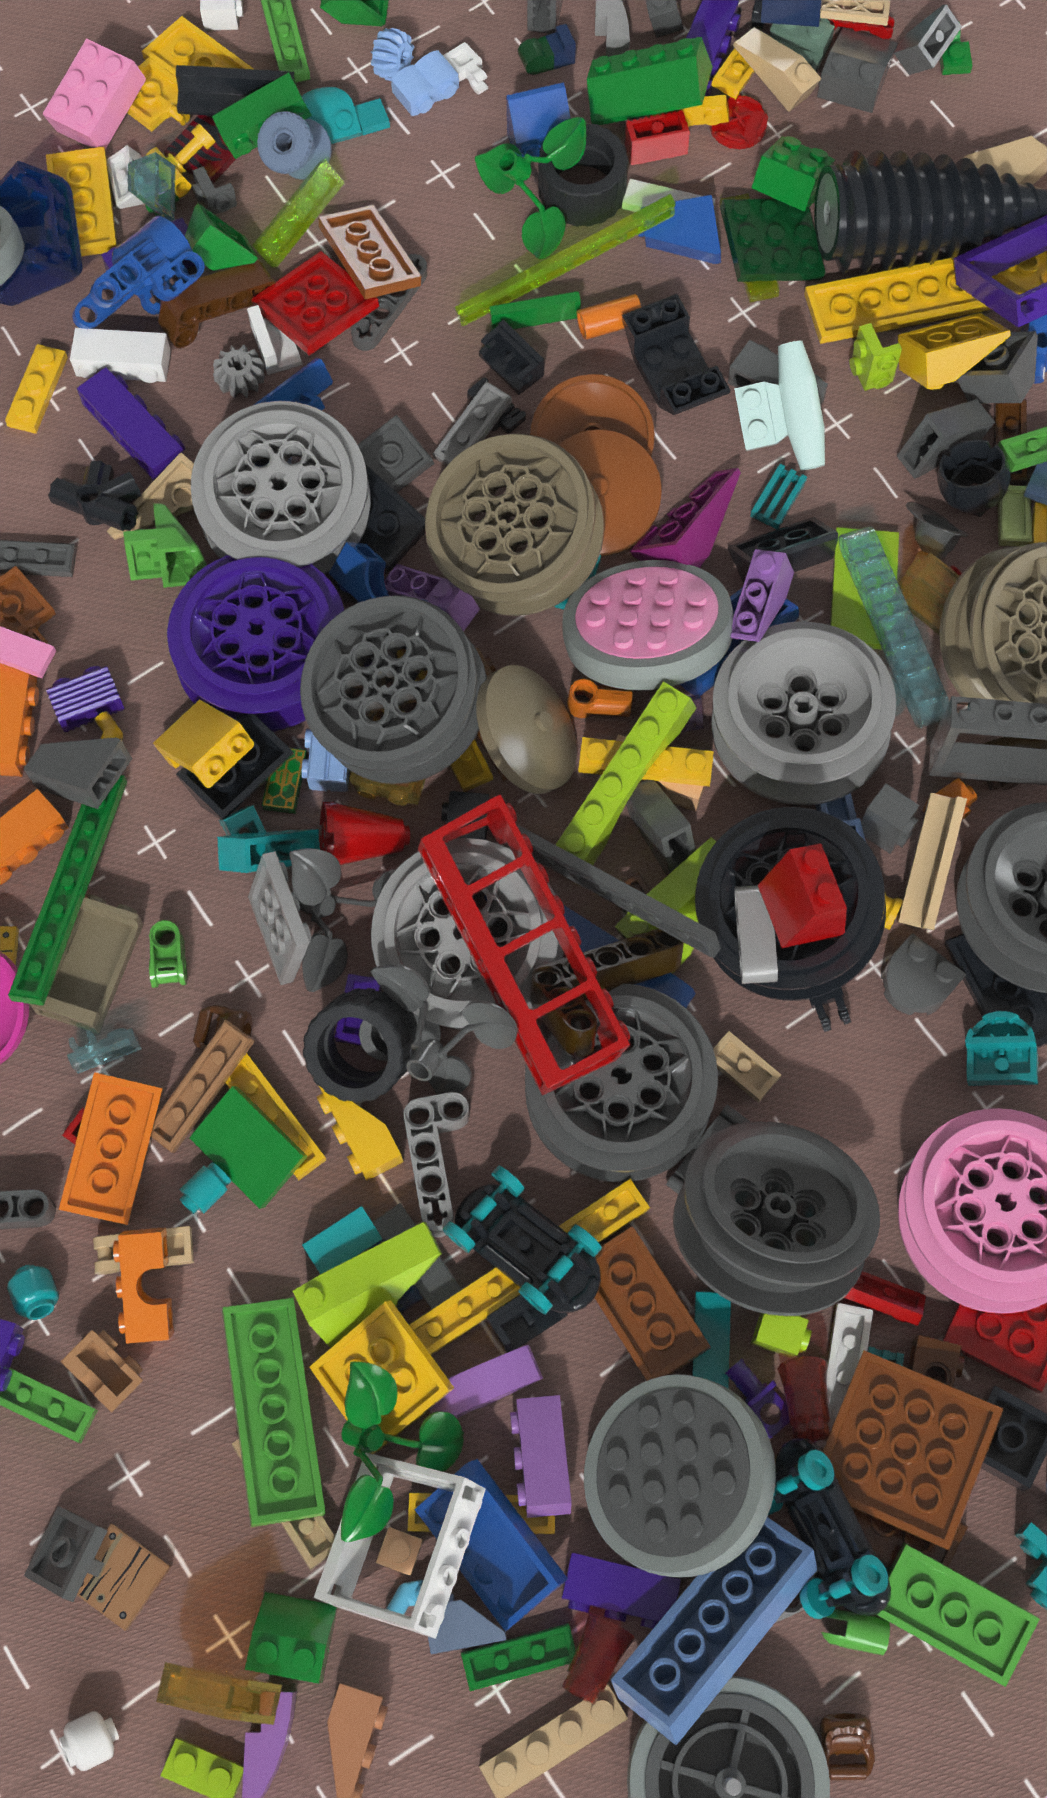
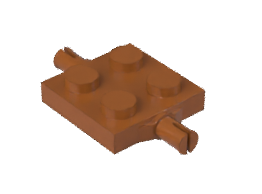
(22, 605)

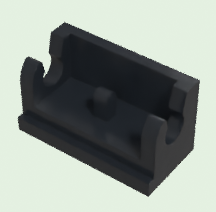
(512, 357)
(520, 1322)

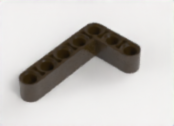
(616, 964)

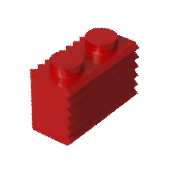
(657, 137)

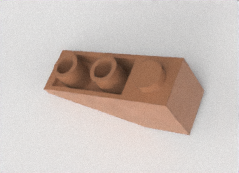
(350, 1730)

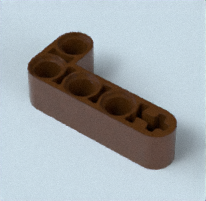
(211, 298)

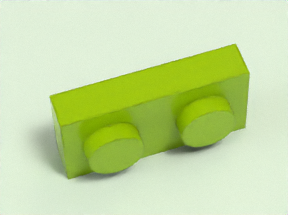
(202, 1770)

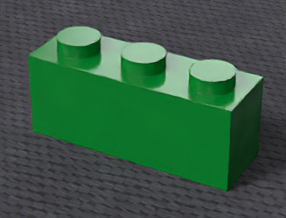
(242, 120)

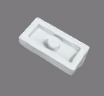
(274, 346)

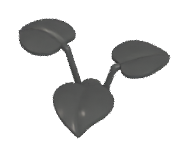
(312, 878)
(430, 1060)

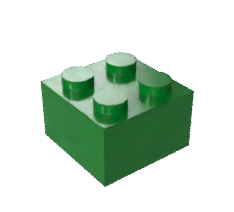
(791, 172)

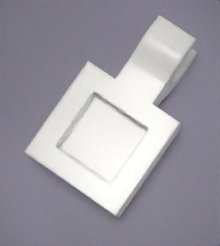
(468, 66)

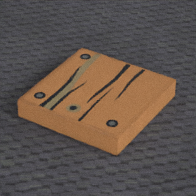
(126, 1579)

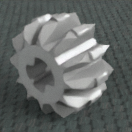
(238, 371)

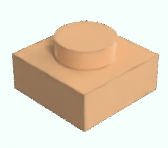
(399, 1551)

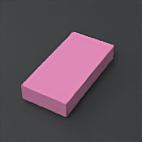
(25, 652)

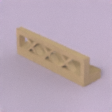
(857, 11)
(932, 861)

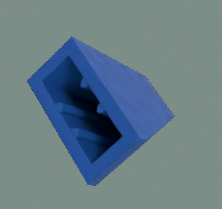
(689, 232)

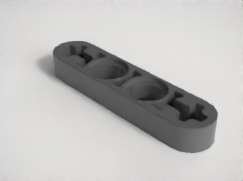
(393, 304)

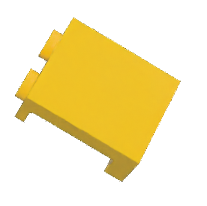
(204, 743)

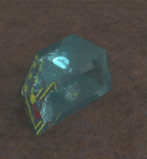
(153, 183)

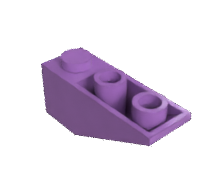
(437, 590)
(762, 594)

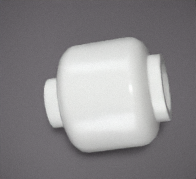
(88, 1741)

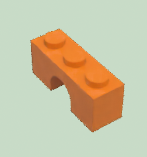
(142, 1316)

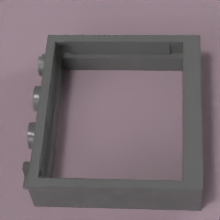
(990, 761)

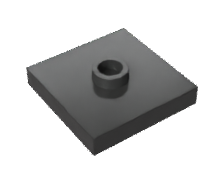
(395, 454)

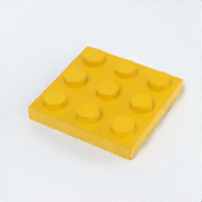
(391, 1344)

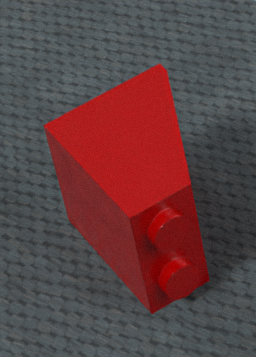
(804, 897)

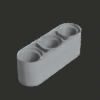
(755, 937)

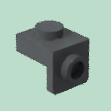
(214, 199)

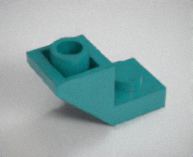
(1035, 1546)

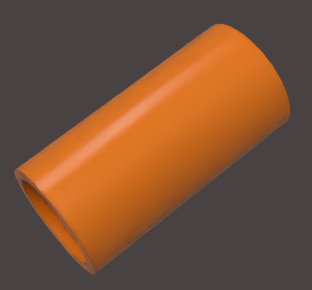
(606, 316)

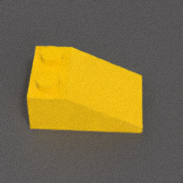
(948, 349)

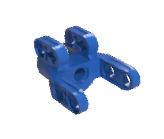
(143, 268)

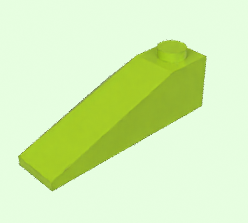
(674, 891)
(356, 1288)

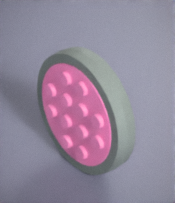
(648, 624)

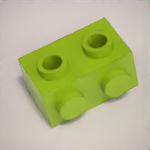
(782, 1334)

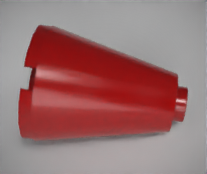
(360, 834)

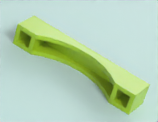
(649, 737)

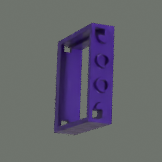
(996, 257)

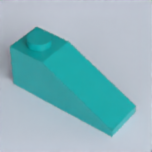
(244, 850)

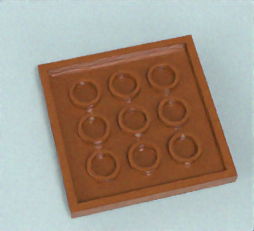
(909, 1448)

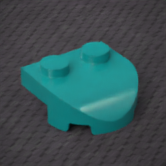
(334, 112)
(1001, 1051)

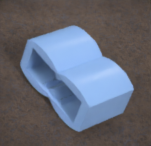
(425, 83)

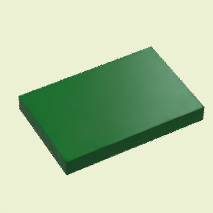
(248, 1147)

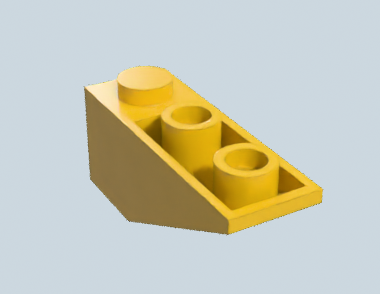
(366, 1136)

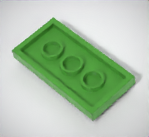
(957, 1615)

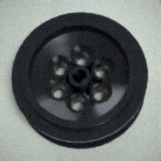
(753, 850)

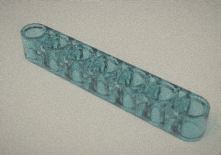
(894, 626)

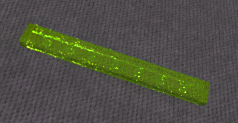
(566, 260)

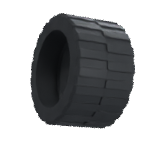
(591, 202)
(329, 1067)

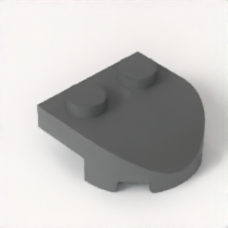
(919, 978)

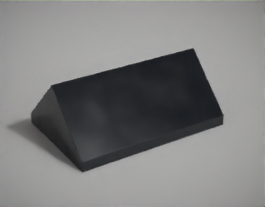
(803, 542)
(245, 776)

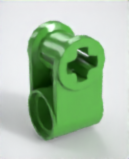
(168, 961)

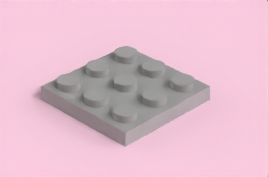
(278, 917)

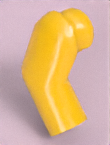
(108, 726)

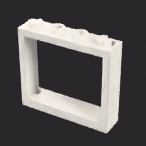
(347, 1558)

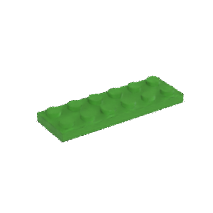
(272, 1412)

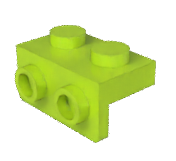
(871, 361)

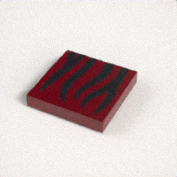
(215, 159)

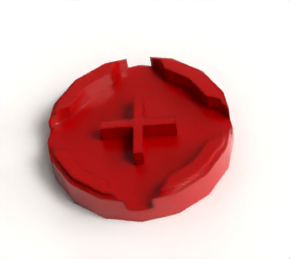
(745, 125)

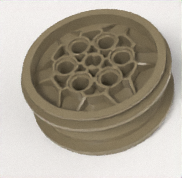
(556, 555)
(998, 626)

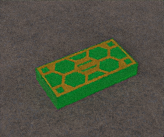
(285, 784)

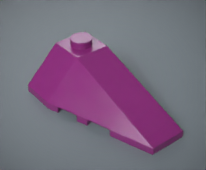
(692, 526)

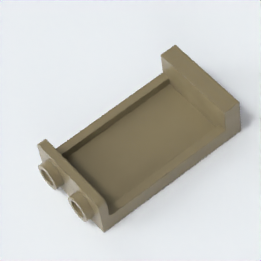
(92, 964)

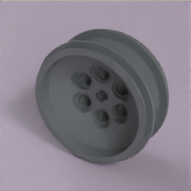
(400, 744)

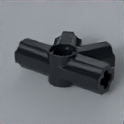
(99, 496)

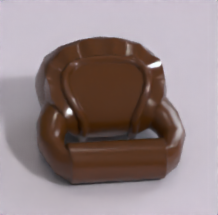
(238, 1017)
(847, 1735)

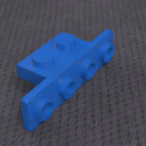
(303, 386)

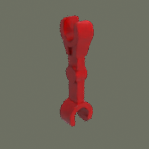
(881, 31)

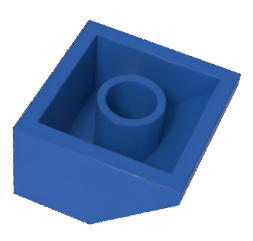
(534, 114)

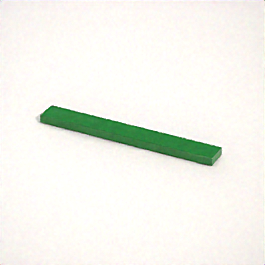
(64, 899)

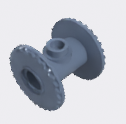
(293, 144)

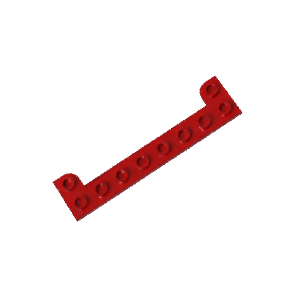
(490, 957)

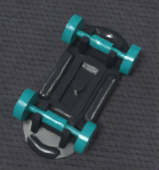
(546, 1262)
(829, 1526)

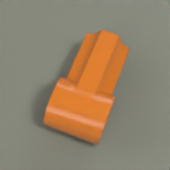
(603, 700)

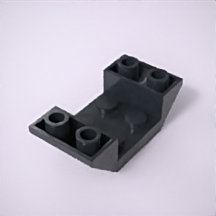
(670, 357)

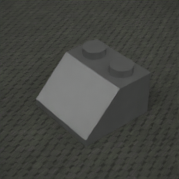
(1005, 372)

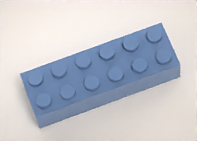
(713, 1631)

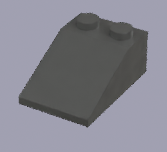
(856, 69)

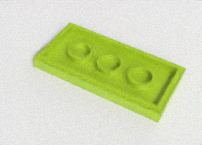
(846, 605)

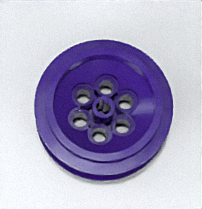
(233, 681)

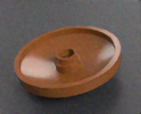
(593, 404)
(623, 481)

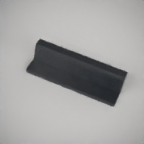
(215, 88)

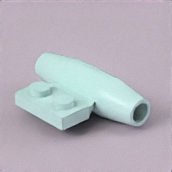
(787, 409)

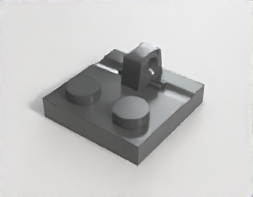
(66, 1554)

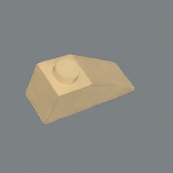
(779, 67)

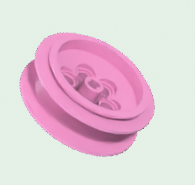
(956, 1251)

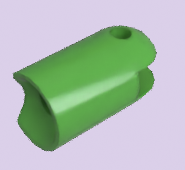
(862, 1632)

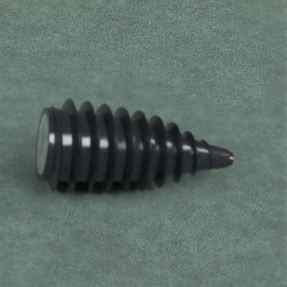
(915, 207)

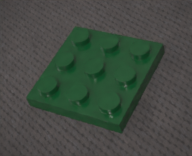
(771, 241)

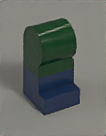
(548, 51)

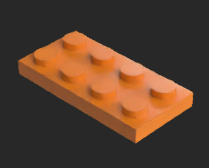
(110, 1148)

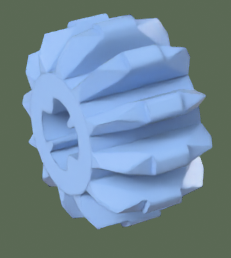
(391, 52)

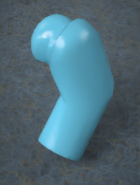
(405, 1596)

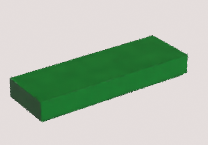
(536, 311)
(518, 1657)

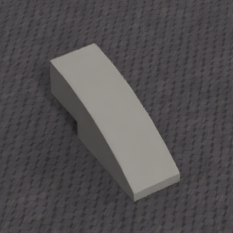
(613, 23)

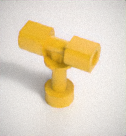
(201, 139)

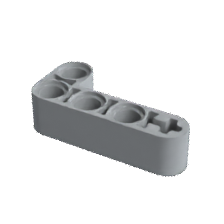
(433, 1166)

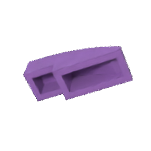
(490, 1382)
(266, 1748)

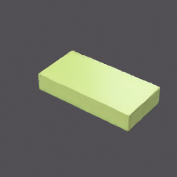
(1014, 518)

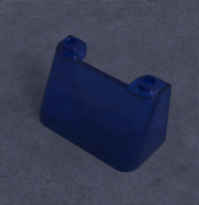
(47, 222)

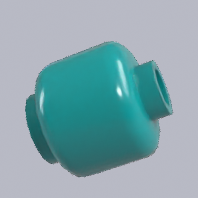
(33, 1292)

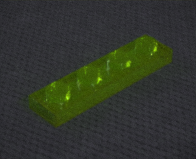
(298, 214)

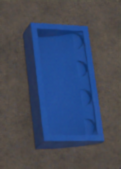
(503, 1555)

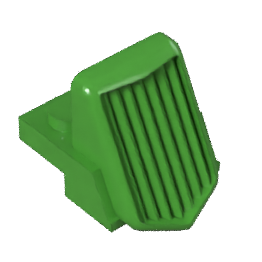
(163, 551)

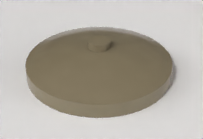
(526, 729)

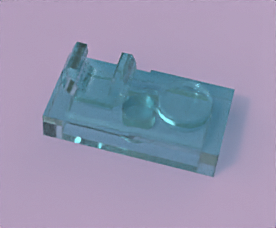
(116, 1045)

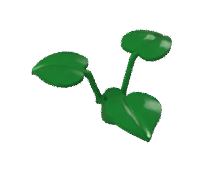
(506, 166)
(367, 1397)

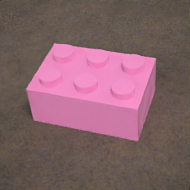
(94, 95)

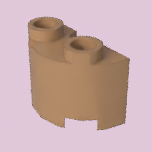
(103, 1369)

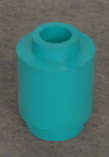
(204, 1188)

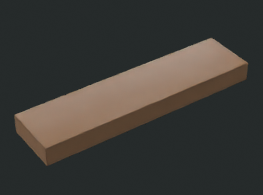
(200, 1086)

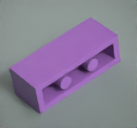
(541, 1456)

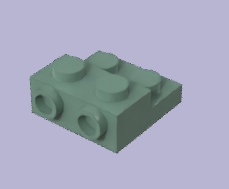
(806, 40)

